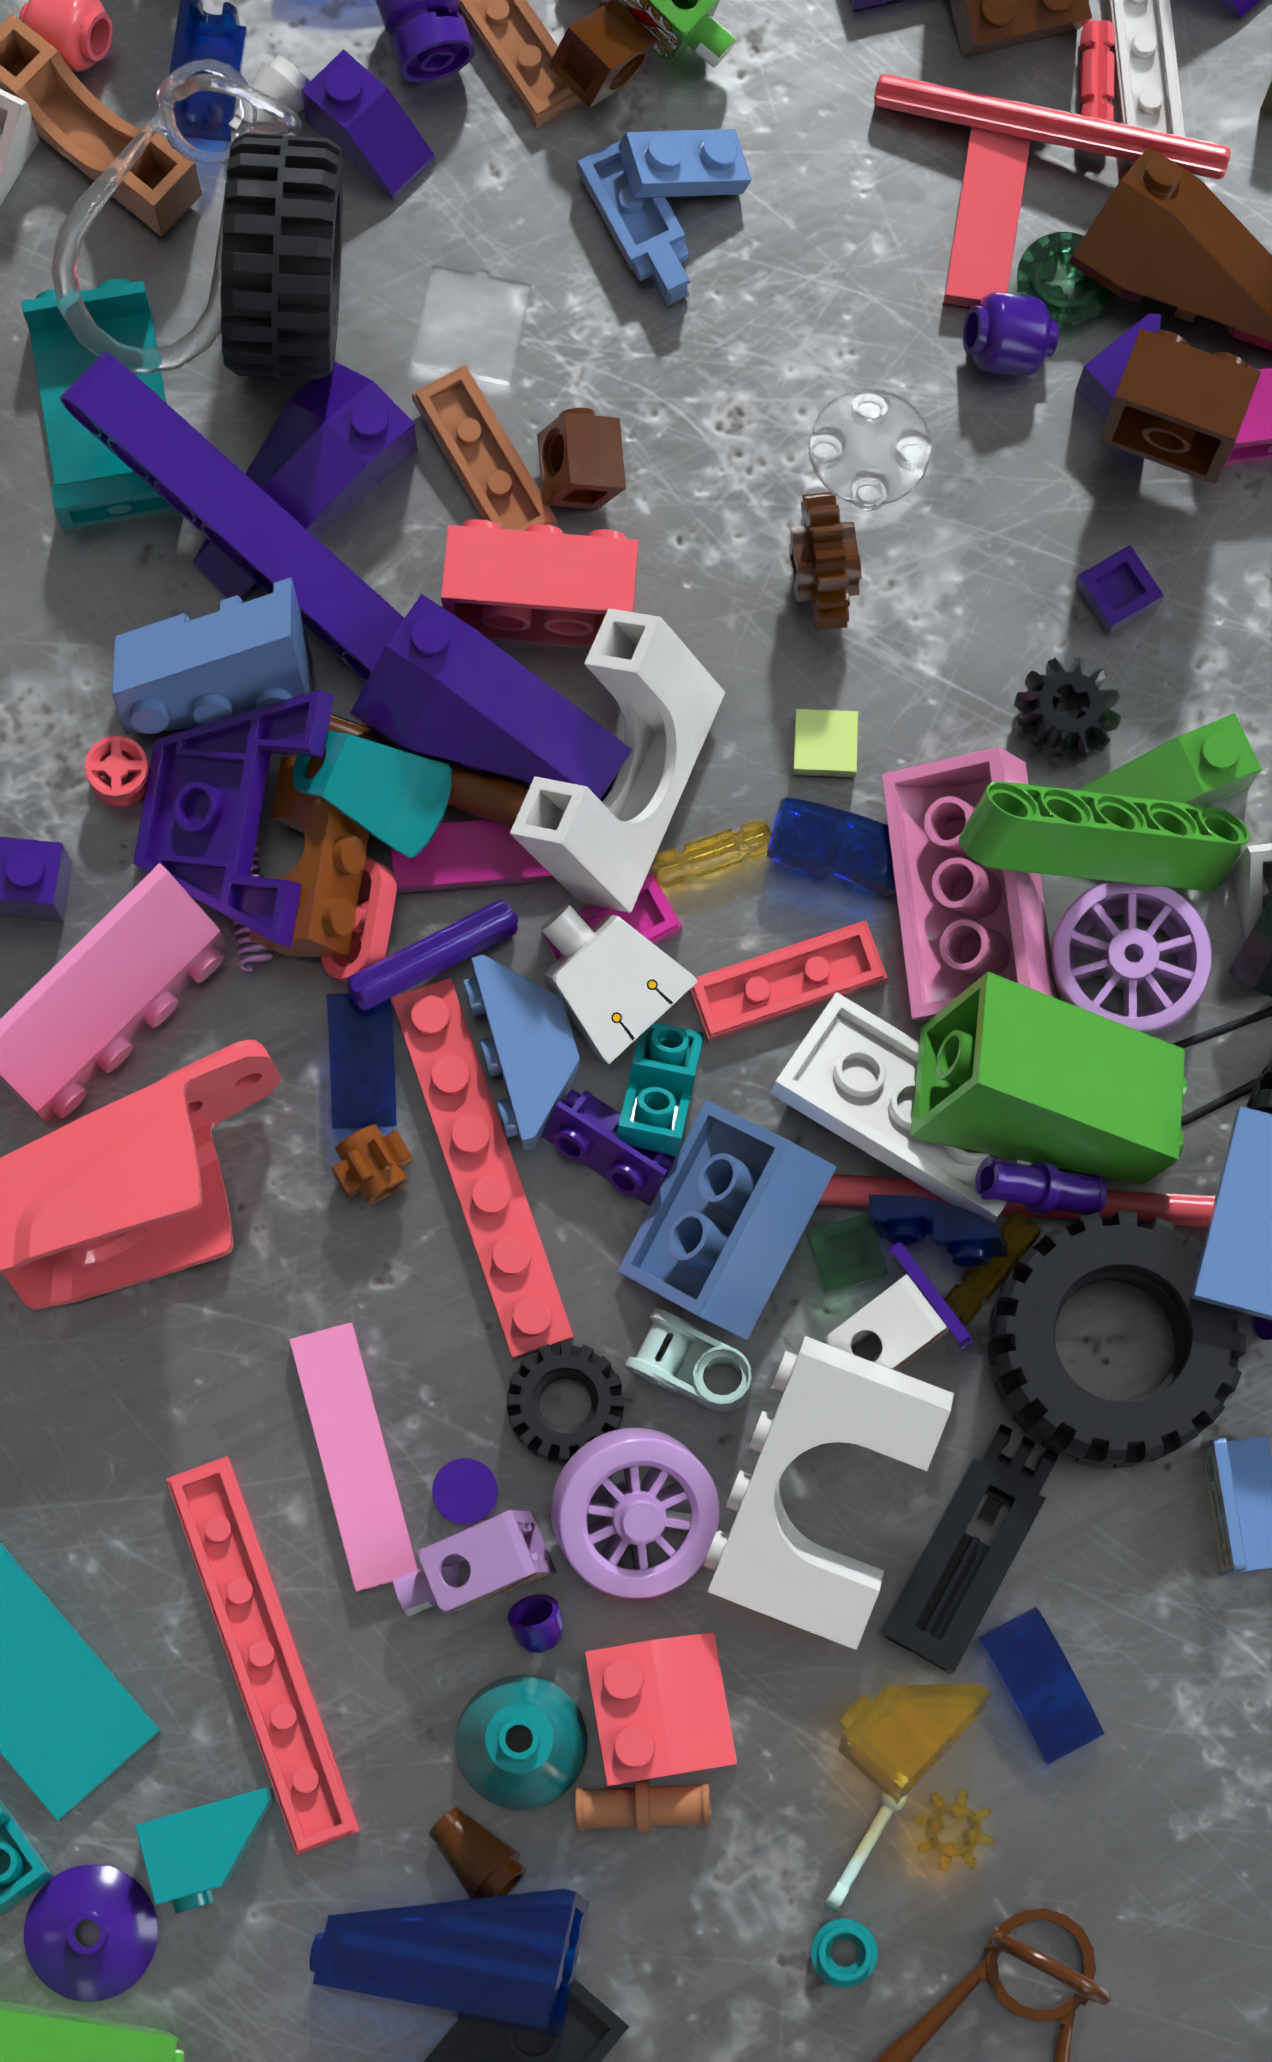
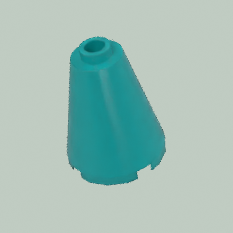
(526, 1777)

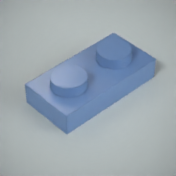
(684, 163)

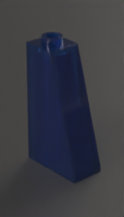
(465, 1959)

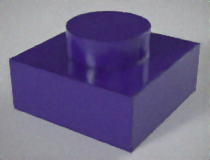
(1119, 589)

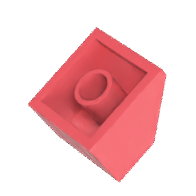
(660, 1708)

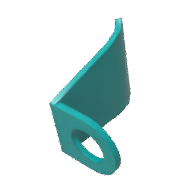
(381, 789)

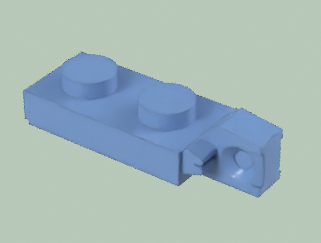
(640, 226)

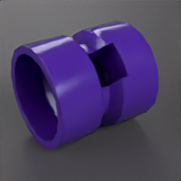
(427, 37)

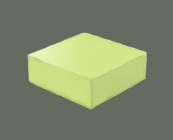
(825, 743)

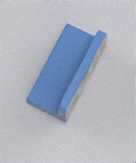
(1240, 1502)

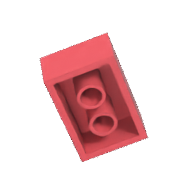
(537, 581)

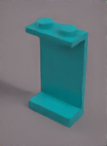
(88, 478)

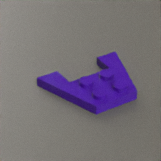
(208, 805)

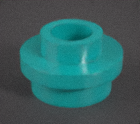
(865, 1957)

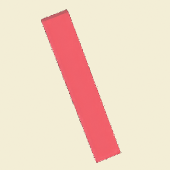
(263, 1655)

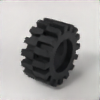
(558, 1363)

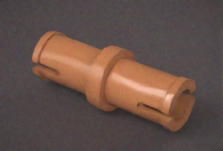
(643, 1806)

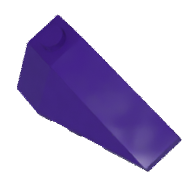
(320, 461)
(471, 703)

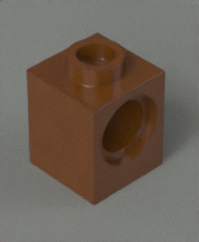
(602, 52)
(581, 460)

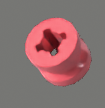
(116, 758)

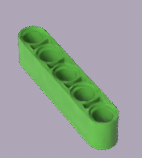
(1103, 836)

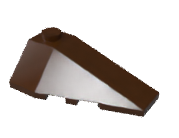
(1182, 247)

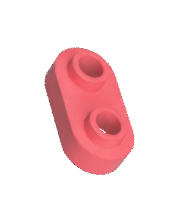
(372, 922)

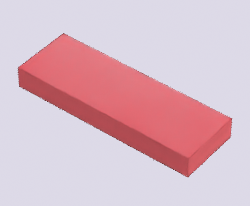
(986, 216)
(787, 981)

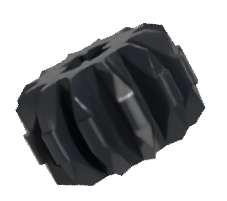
(1078, 694)

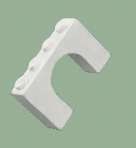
(667, 710)
(823, 1401)

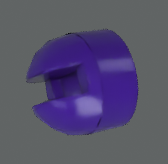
(536, 1622)

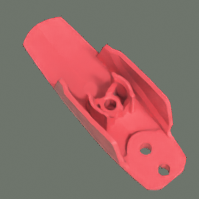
(128, 1185)

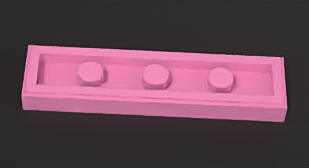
(354, 1456)

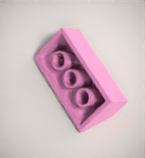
(951, 909)
(105, 994)

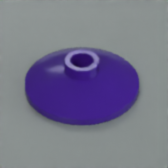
(126, 1932)

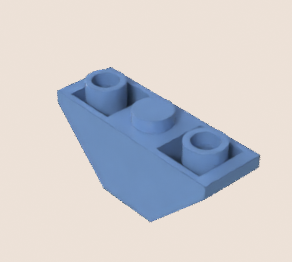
(527, 1046)

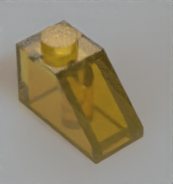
(907, 1731)

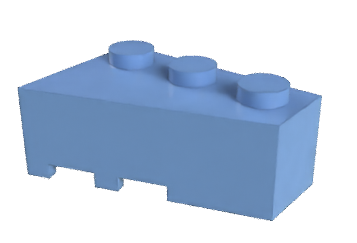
(214, 665)

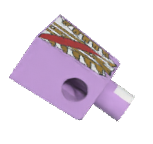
(501, 1556)

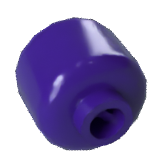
(1010, 334)

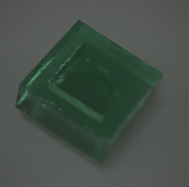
(846, 1253)

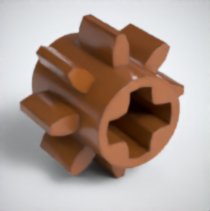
(372, 1164)

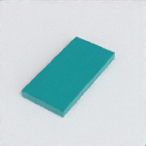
(60, 1705)

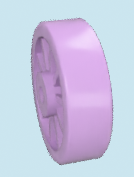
(1133, 954)
(634, 1512)

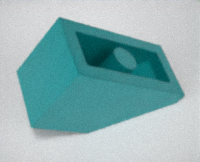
(200, 1847)

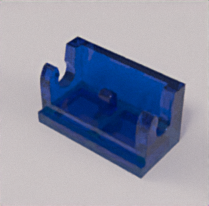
(203, 38)

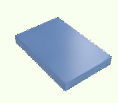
(1238, 1240)

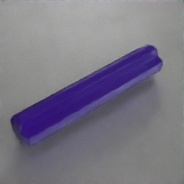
(432, 955)

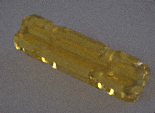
(711, 853)
(984, 1280)

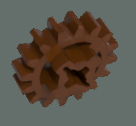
(825, 561)

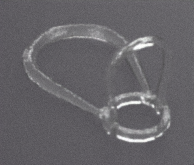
(97, 195)

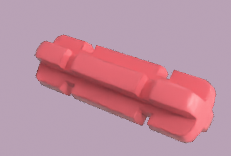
(1097, 70)

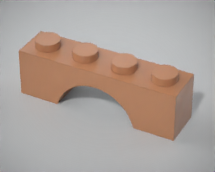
(89, 134)

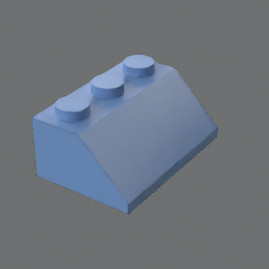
(726, 1219)

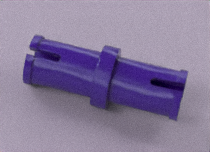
(1040, 1187)

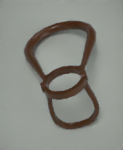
(998, 1941)

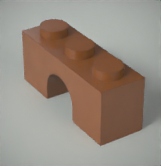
(327, 869)

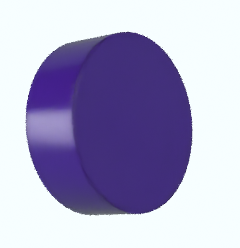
(465, 1491)

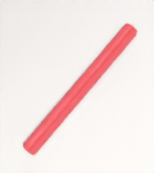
(1047, 125)

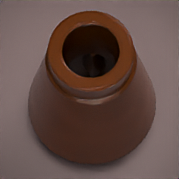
(477, 1856)

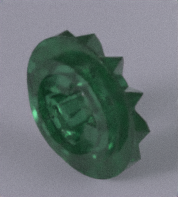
(1039, 267)

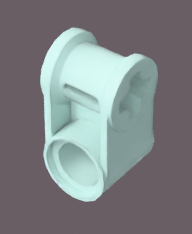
(687, 1362)

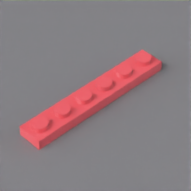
(482, 1168)

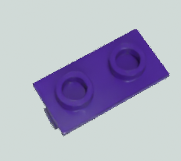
(584, 1133)

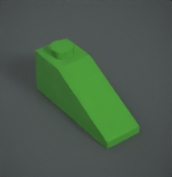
(1189, 769)

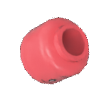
(73, 27)

